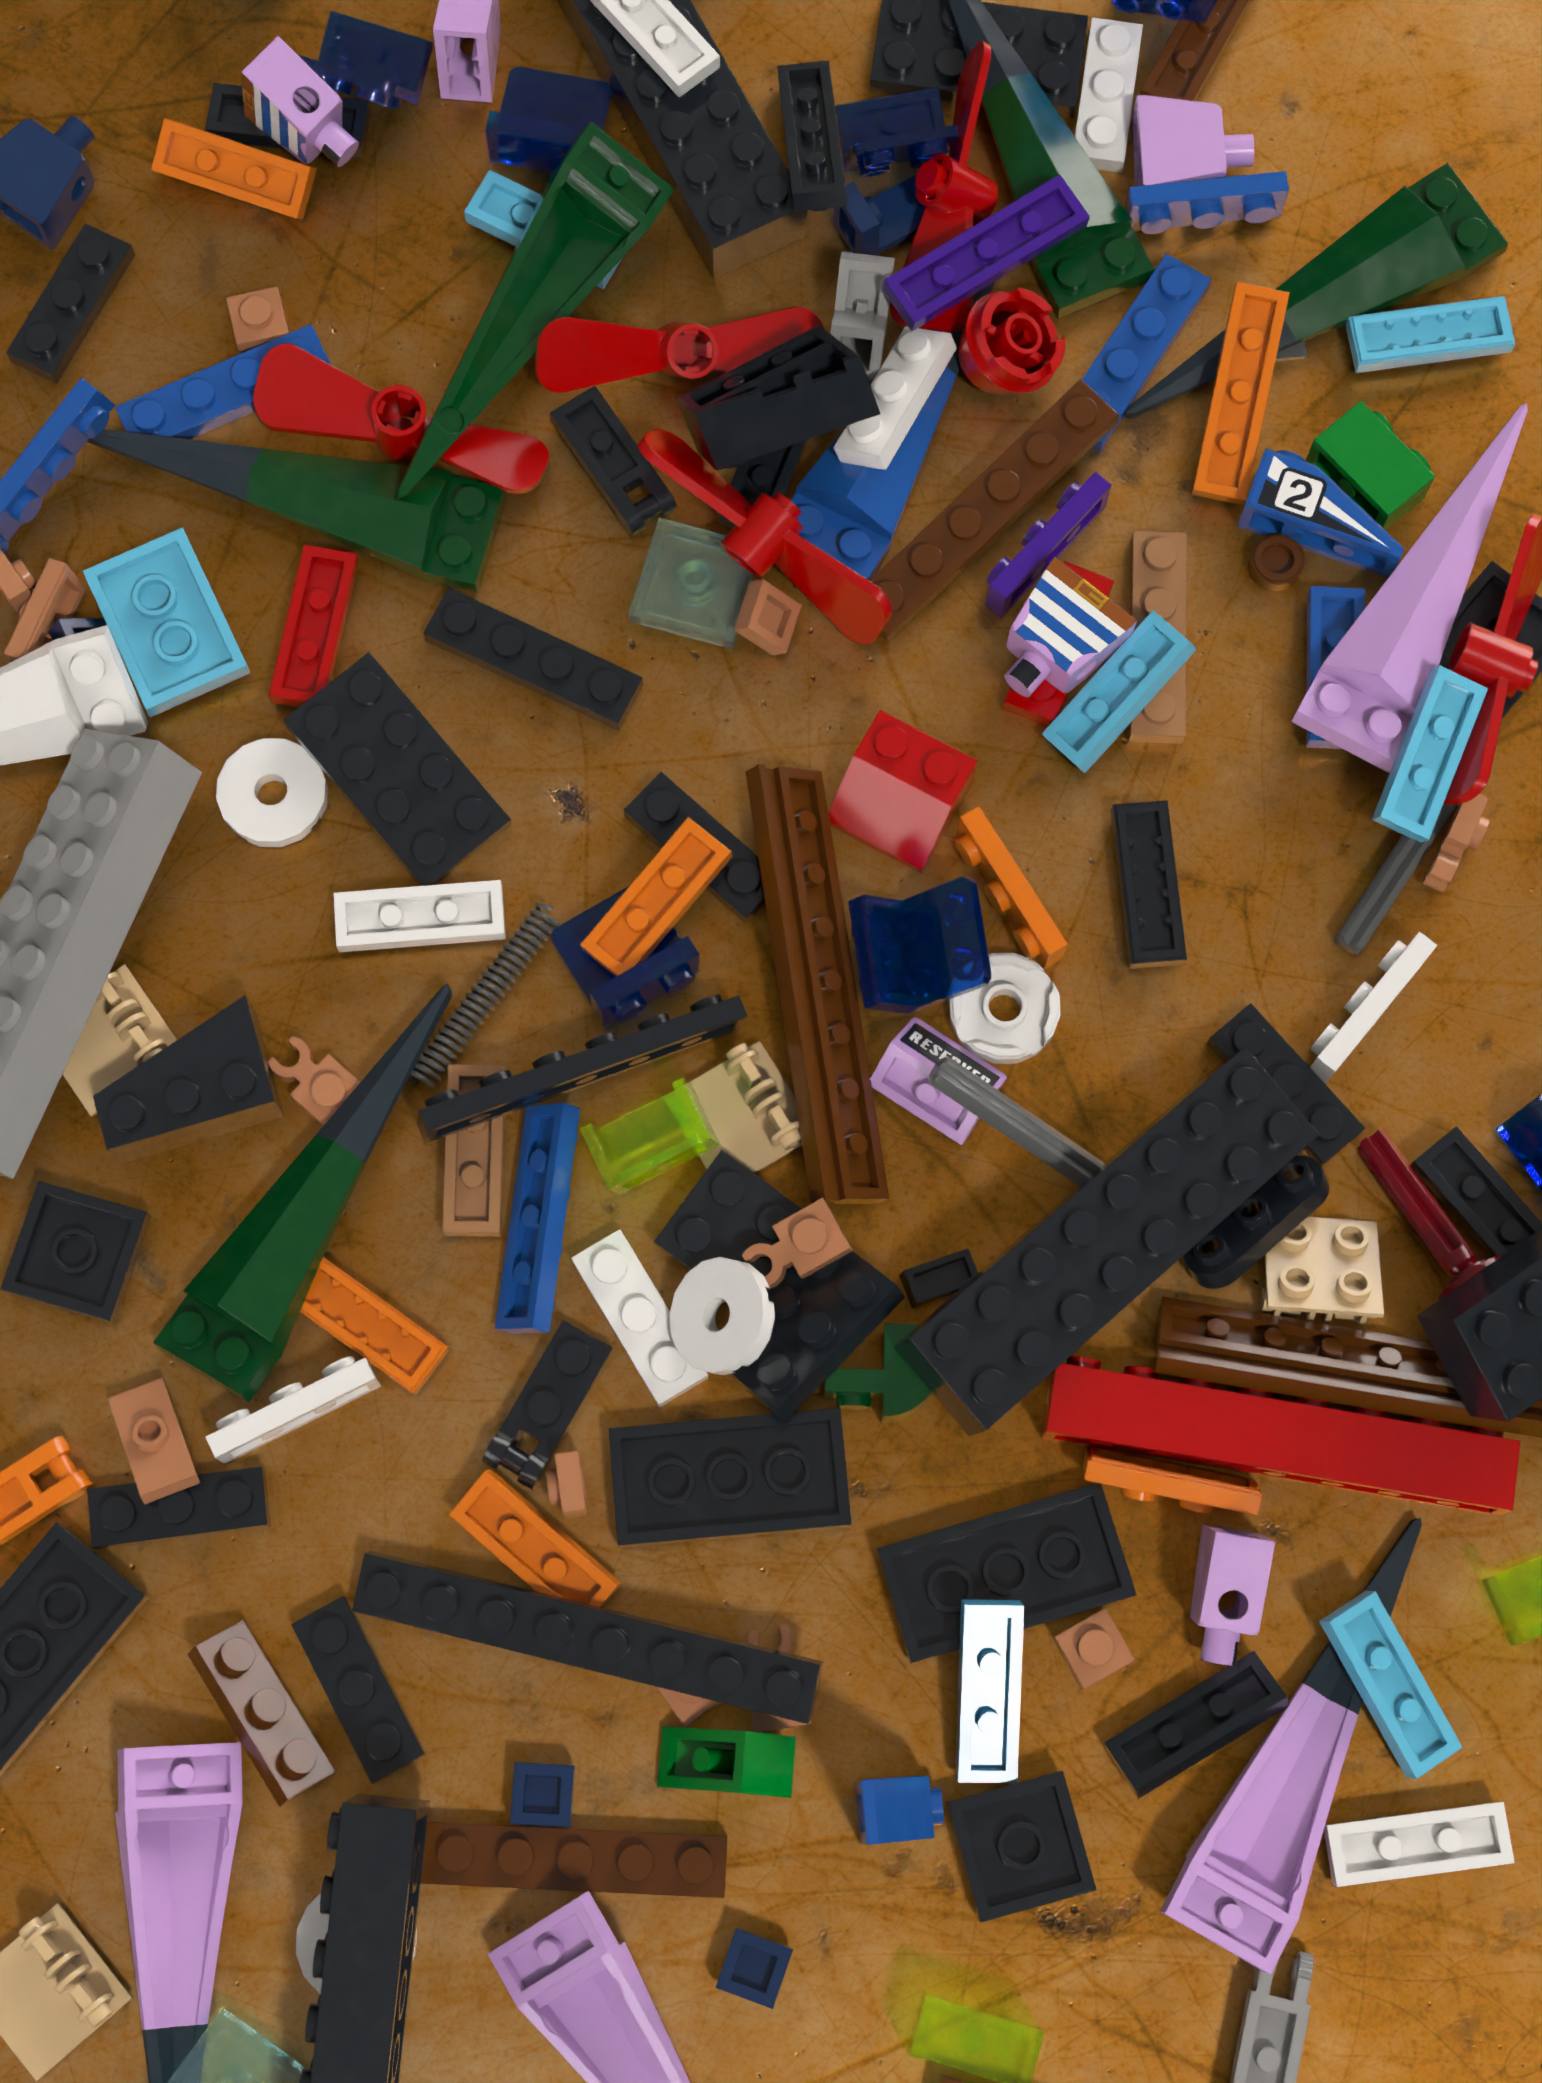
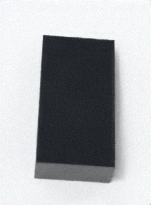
(938, 1277)

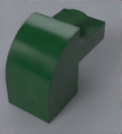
(894, 1385)

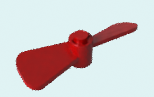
(952, 191)
(591, 353)
(314, 398)
(769, 535)
(1497, 664)

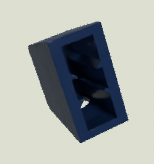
(44, 177)

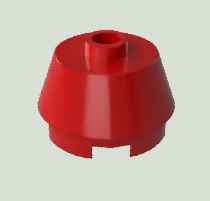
(1010, 343)

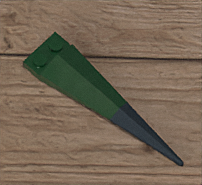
(1038, 147)
(1397, 252)
(434, 532)
(257, 1281)

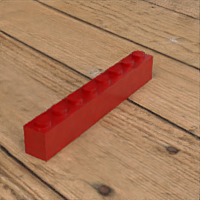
(1281, 1438)

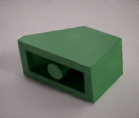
(726, 1761)

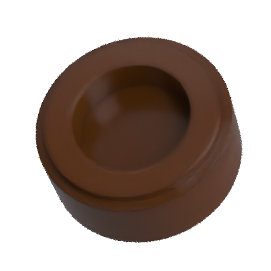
(1276, 562)

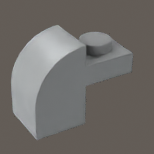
(862, 307)

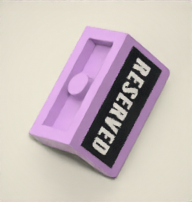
(905, 1073)

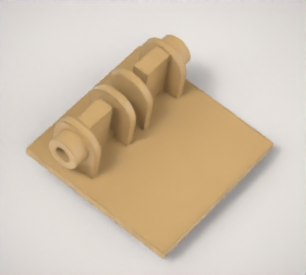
(116, 1038)
(749, 1108)
(1325, 1270)
(54, 1991)

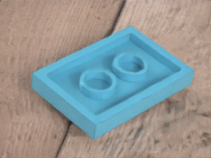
(166, 622)

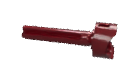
(1421, 1209)

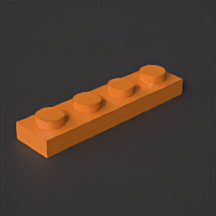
(1240, 393)

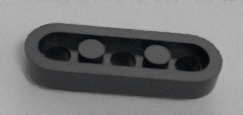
(1246, 1236)

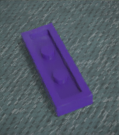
(1044, 541)

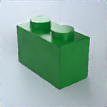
(1372, 464)

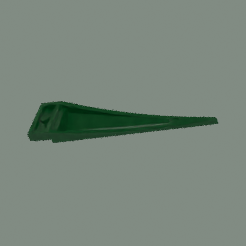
(579, 230)

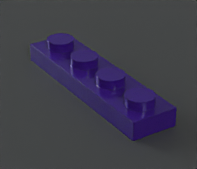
(985, 252)

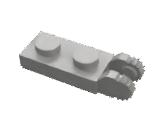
(1273, 2027)

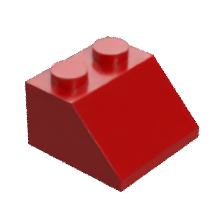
(901, 791)

